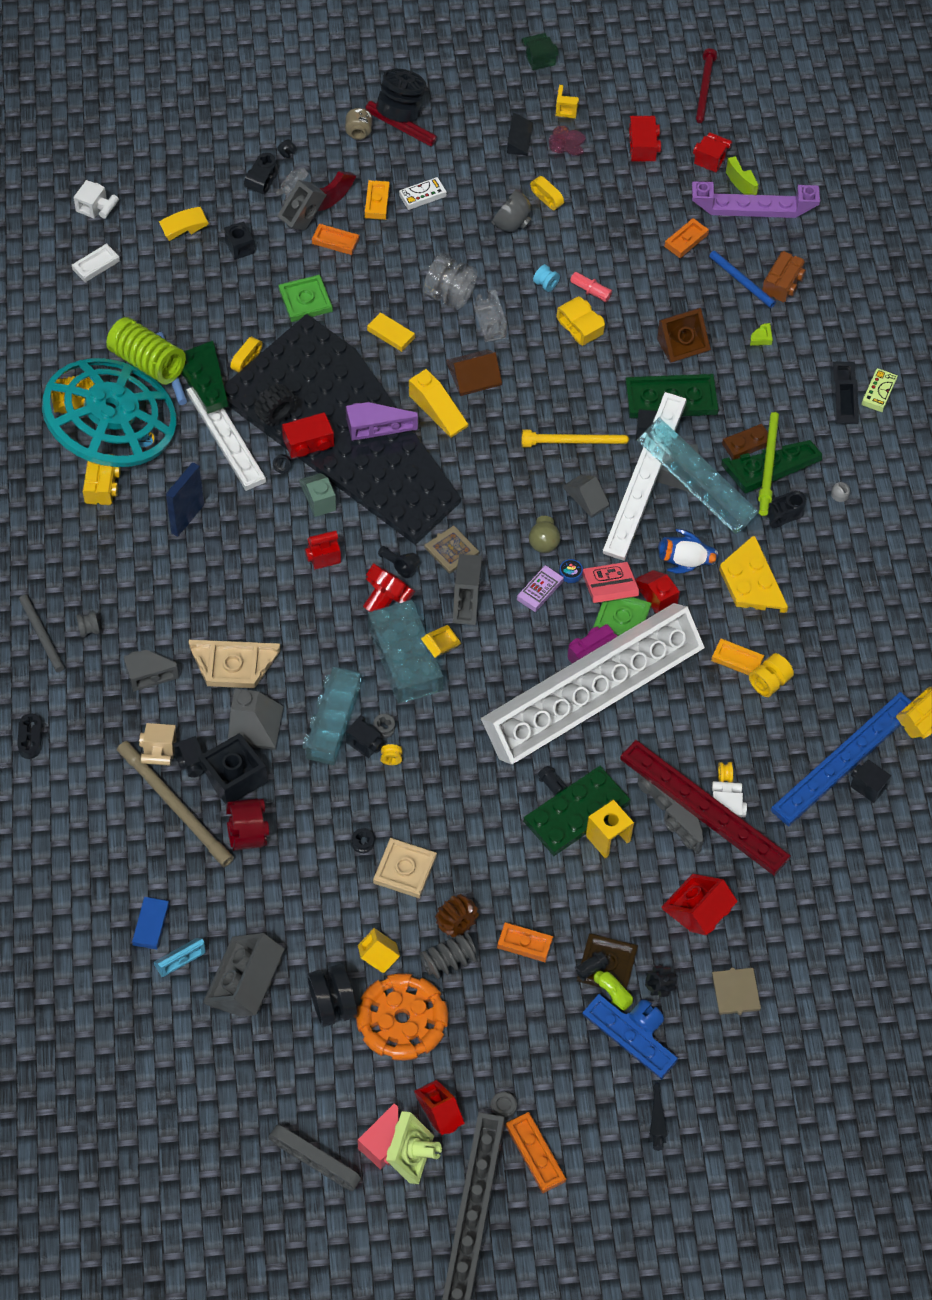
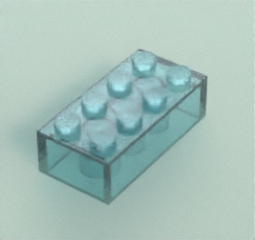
(404, 656)

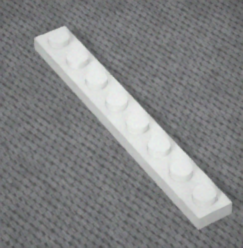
(641, 485)

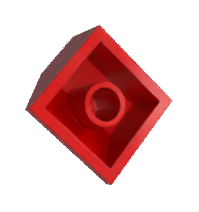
(700, 903)

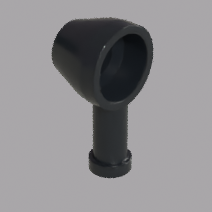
(404, 564)

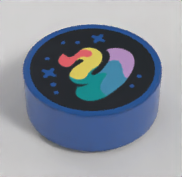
(571, 570)

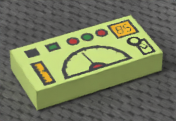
(879, 390)

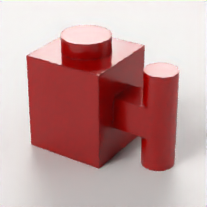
(711, 151)
(323, 550)

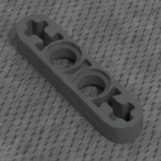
(315, 1158)

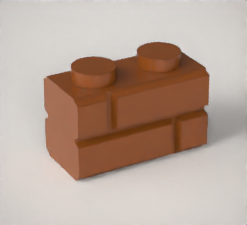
(784, 276)

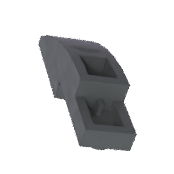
(676, 817)

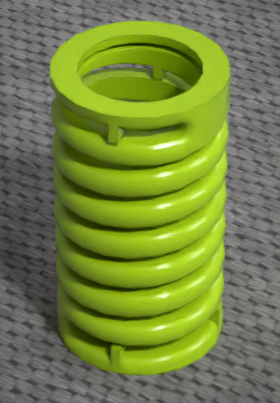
(146, 350)

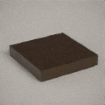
(619, 956)

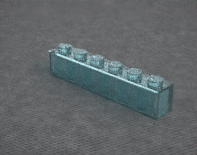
(697, 475)

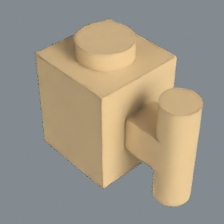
(158, 744)

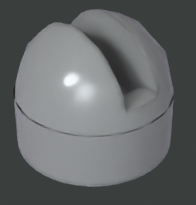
(837, 492)

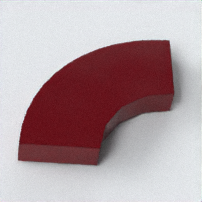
(336, 189)

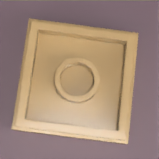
(405, 868)

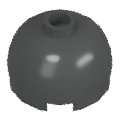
(513, 213)

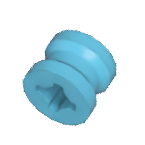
(546, 278)

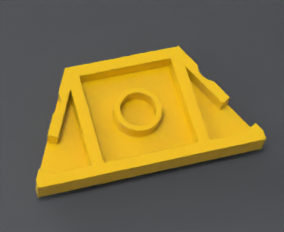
(751, 579)

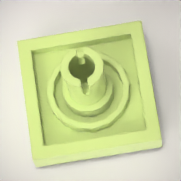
(411, 1147)

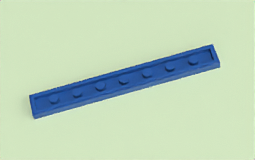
(840, 762)

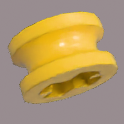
(391, 754)
(725, 772)

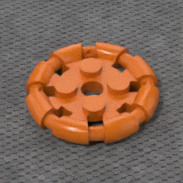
(402, 1002)

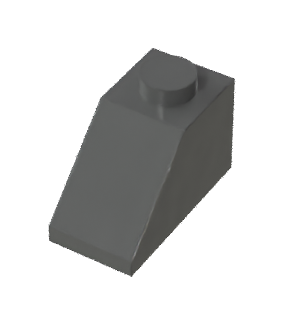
(149, 669)

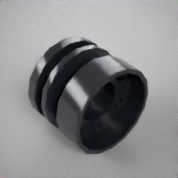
(400, 95)

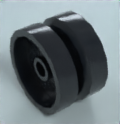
(335, 994)

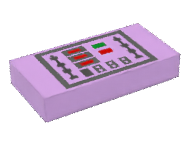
(540, 588)

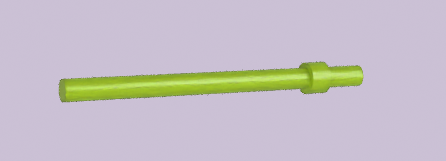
(765, 493)

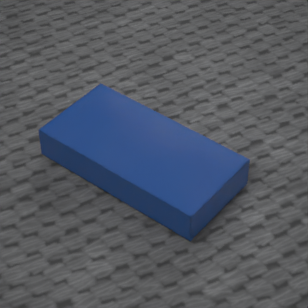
(150, 923)

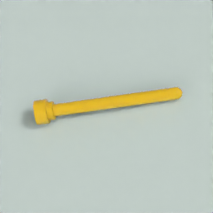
(531, 438)

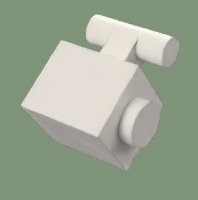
(92, 199)
(728, 798)

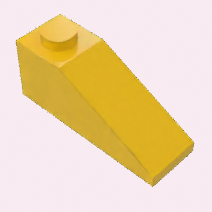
(436, 403)

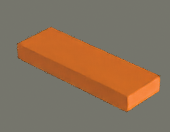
(535, 1152)

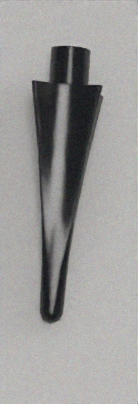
(658, 1128)

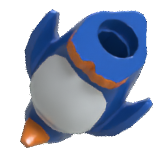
(686, 552)

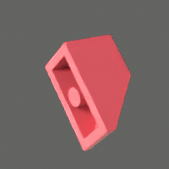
(379, 1137)

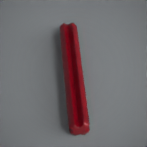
(407, 127)

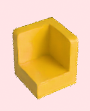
(566, 105)
(378, 950)

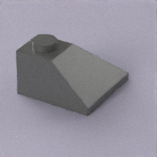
(255, 718)

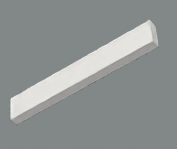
(231, 445)

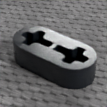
(35, 736)

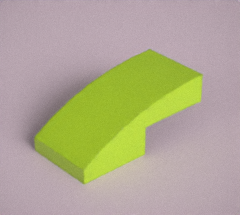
(743, 180)

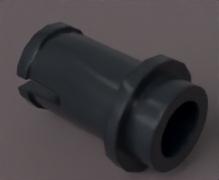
(551, 780)
(592, 965)

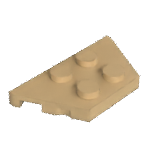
(233, 662)

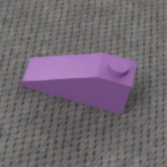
(374, 420)

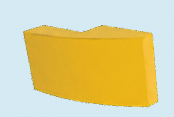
(186, 220)

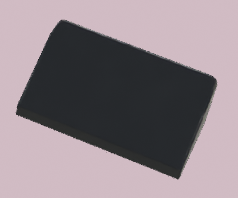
(519, 135)

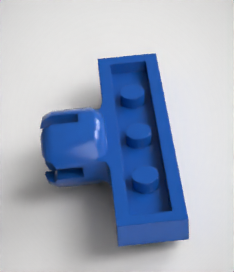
(633, 1032)

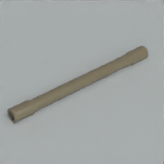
(215, 847)

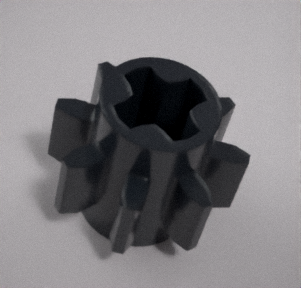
(660, 981)

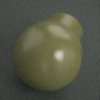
(544, 535)

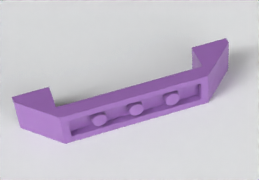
(755, 205)

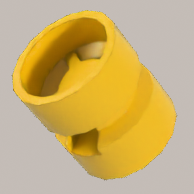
(771, 675)

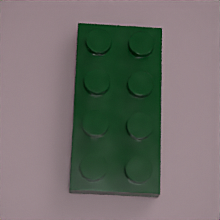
(648, 392)
(566, 815)

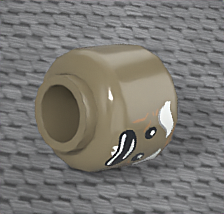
(358, 123)

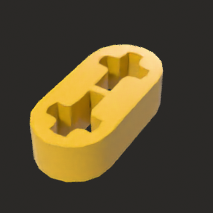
(547, 192)
(246, 354)

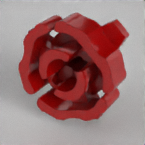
(386, 589)

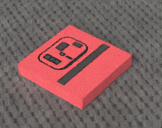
(610, 582)

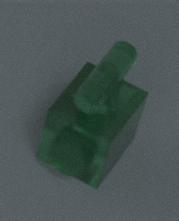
(540, 51)

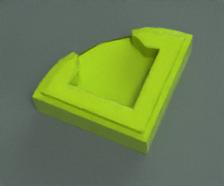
(762, 335)

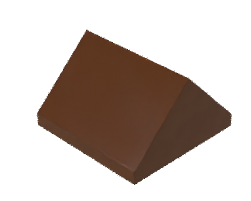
(683, 335)
(475, 371)

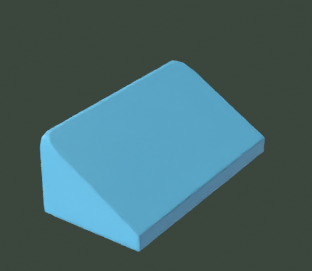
(180, 957)

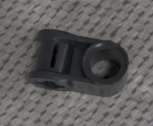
(261, 174)
(782, 508)

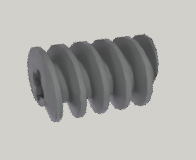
(448, 955)

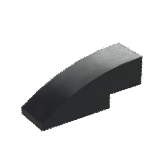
(844, 392)

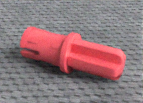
(591, 286)

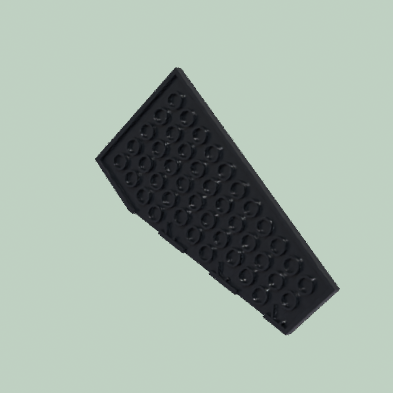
(382, 473)

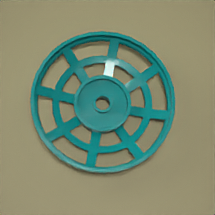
(106, 416)

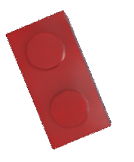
(643, 138)
(308, 435)

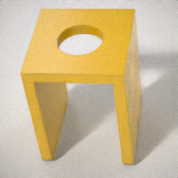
(601, 834)

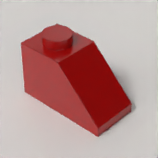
(658, 590)
(440, 1107)

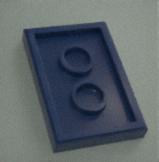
(185, 499)

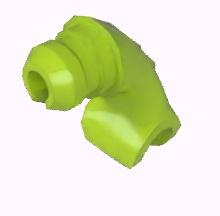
(619, 995)

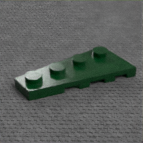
(204, 376)

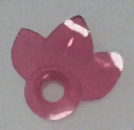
(566, 140)

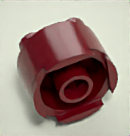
(246, 824)

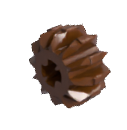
(456, 915)

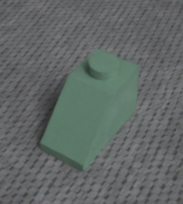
(319, 494)

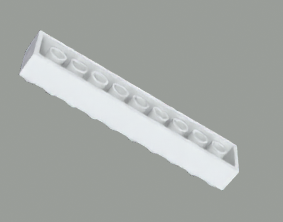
(592, 683)

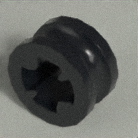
(362, 832)

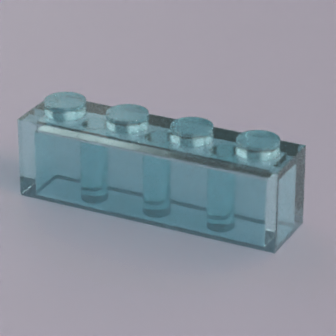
(332, 715)

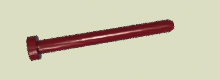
(709, 56)

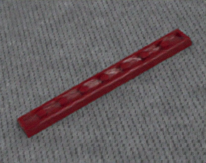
(705, 807)

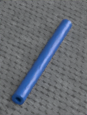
(742, 279)

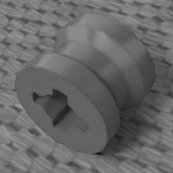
(87, 624)

